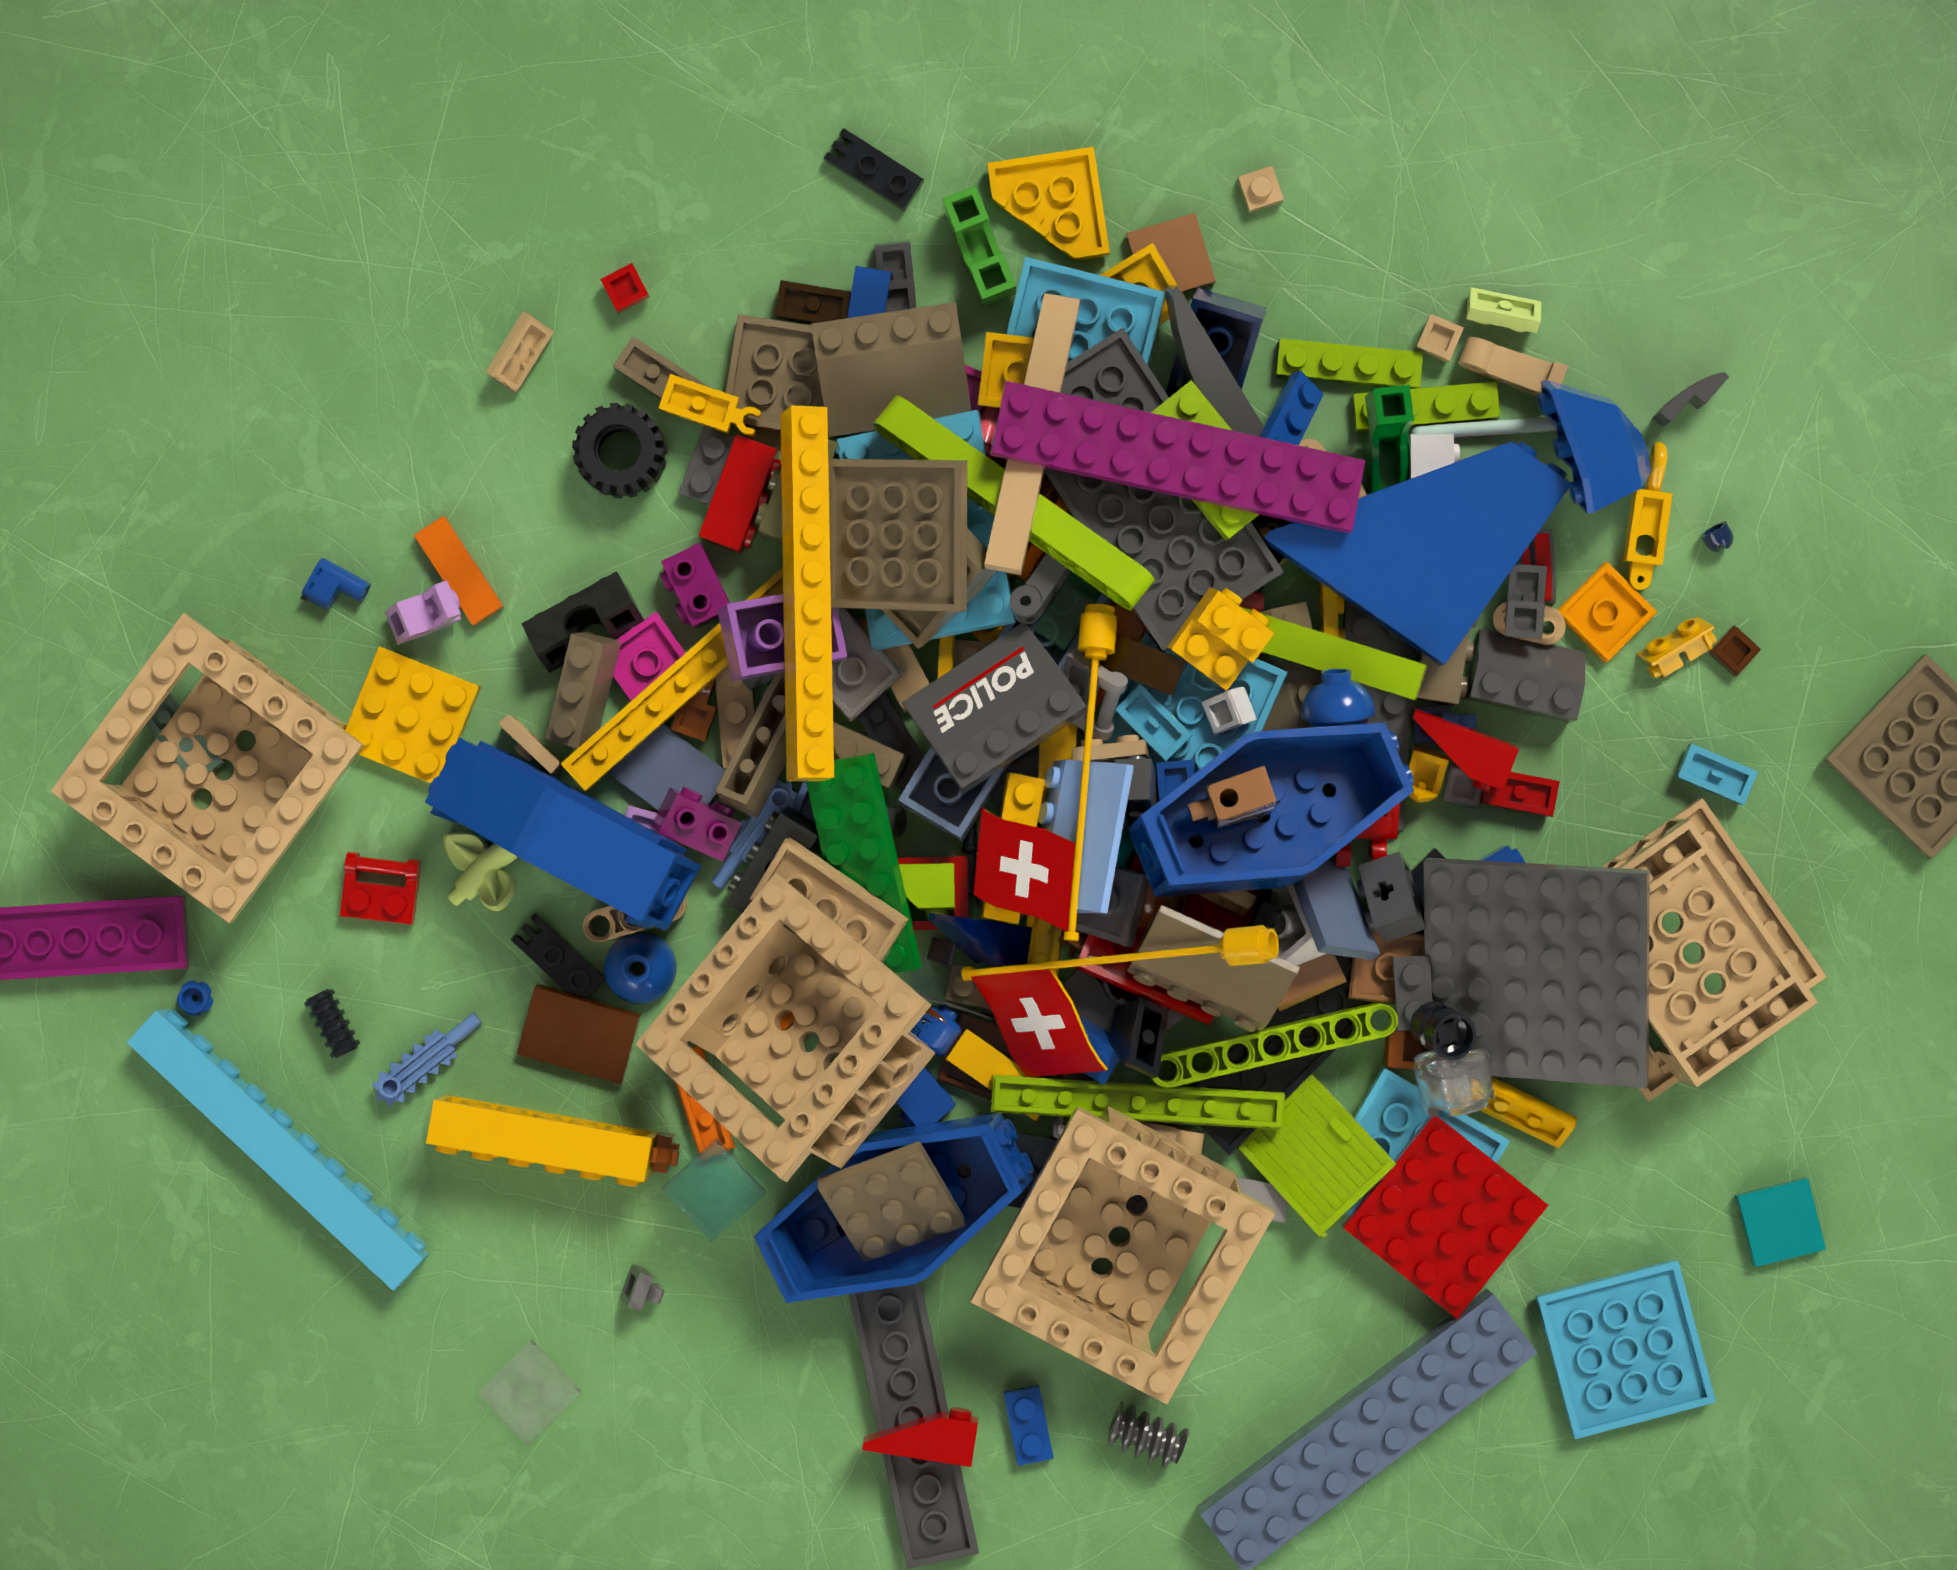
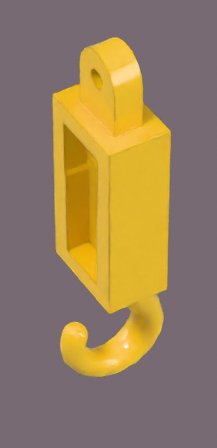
(1648, 516)

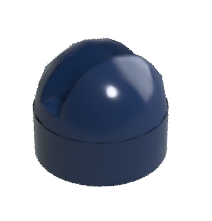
(1717, 536)

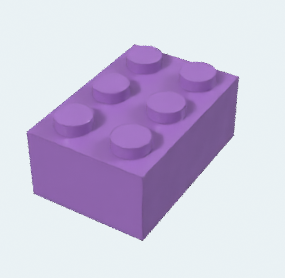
(756, 637)

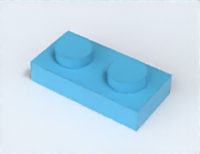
(1153, 722)
(1716, 774)

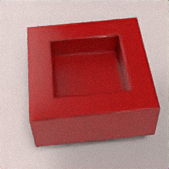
(625, 288)

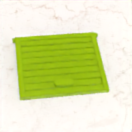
(1319, 1158)

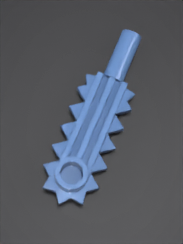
(752, 831)
(425, 1060)

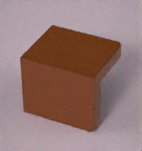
(1400, 1050)

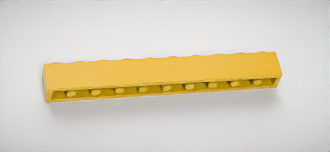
(807, 594)

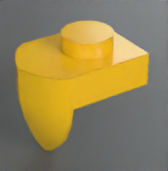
(1428, 774)

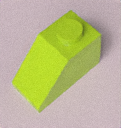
(930, 886)

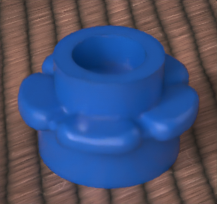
(186, 1002)

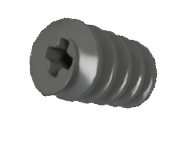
(1147, 1436)

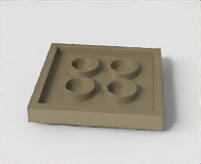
(773, 369)
(891, 1202)

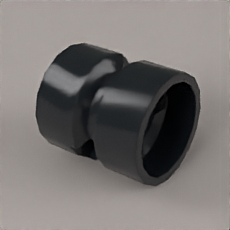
(1443, 1030)

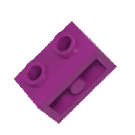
(695, 584)
(697, 823)

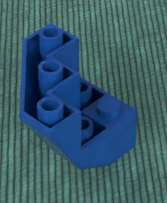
(1596, 443)

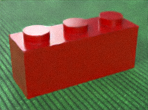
(740, 495)

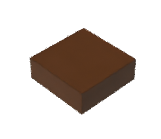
(1734, 650)

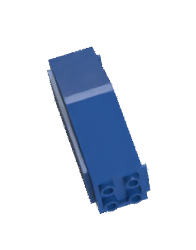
(1305, 824)
(563, 832)
(995, 1180)

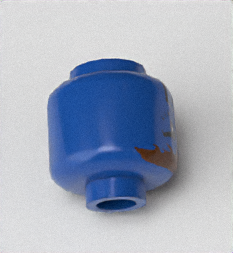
(938, 1029)

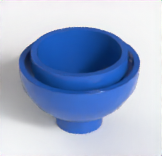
(1337, 701)
(658, 963)

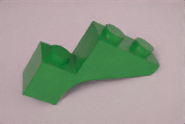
(1387, 441)

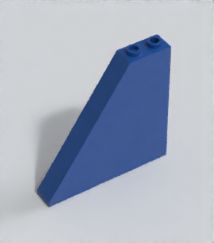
(1433, 545)

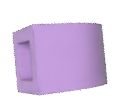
(424, 613)

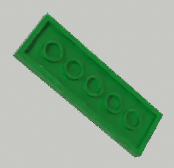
(860, 842)

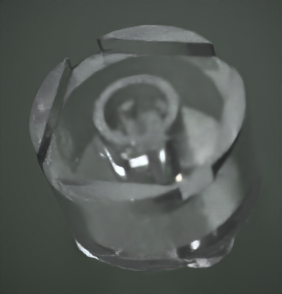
(1453, 1084)

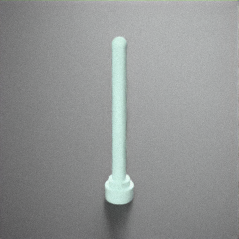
(1485, 428)

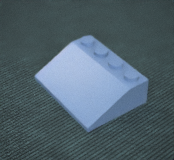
(1104, 822)

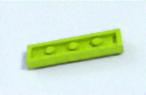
(1349, 363)
(1442, 405)

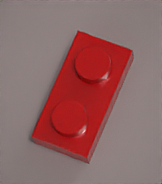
(1525, 794)

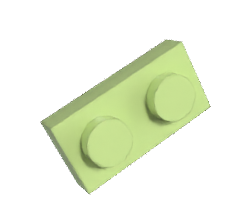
(1503, 310)

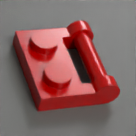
(378, 900)

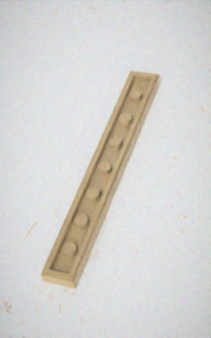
(1022, 480)

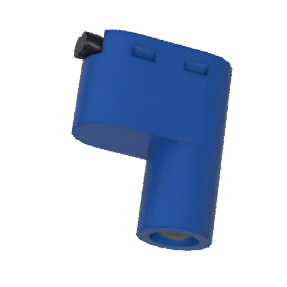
(328, 581)

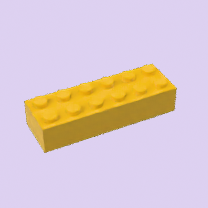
(541, 1138)

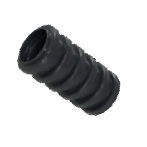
(332, 1023)

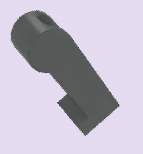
(1033, 599)

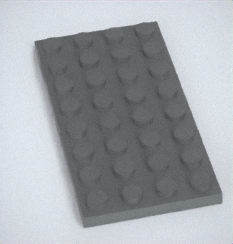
(1152, 527)

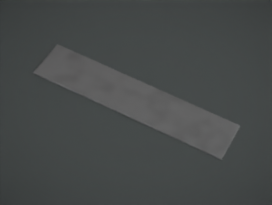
(957, 1006)

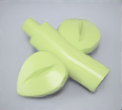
(482, 870)

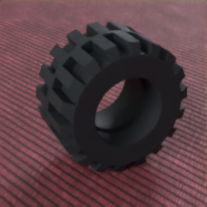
(598, 428)

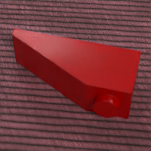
(1475, 753)
(937, 1438)

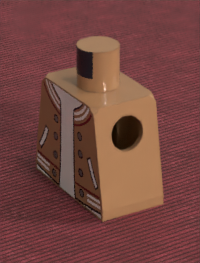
(1248, 791)

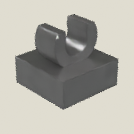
(640, 1288)

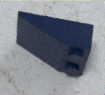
(1231, 328)

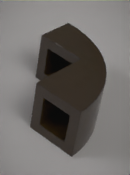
(1145, 665)

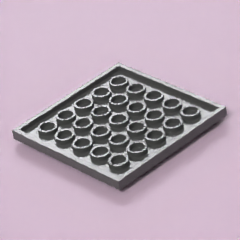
(1544, 965)

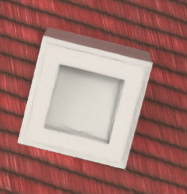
(1229, 710)

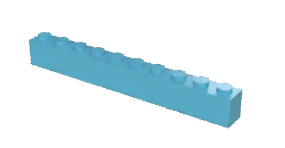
(278, 1147)

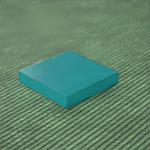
(1780, 1222)

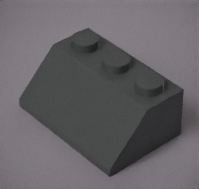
(1527, 676)

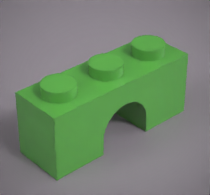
(978, 246)

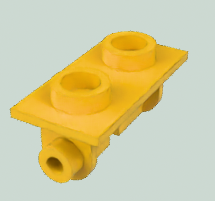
(1691, 637)

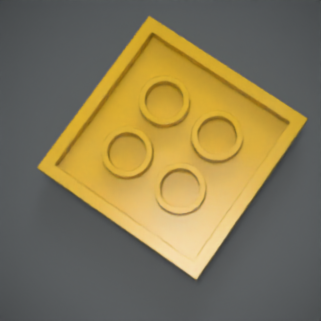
(410, 714)

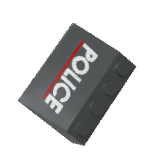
(994, 707)

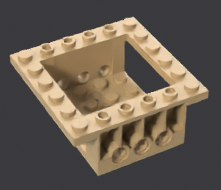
(254, 815)
(1740, 938)
(797, 961)
(1044, 1262)

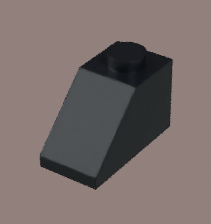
(1139, 1035)

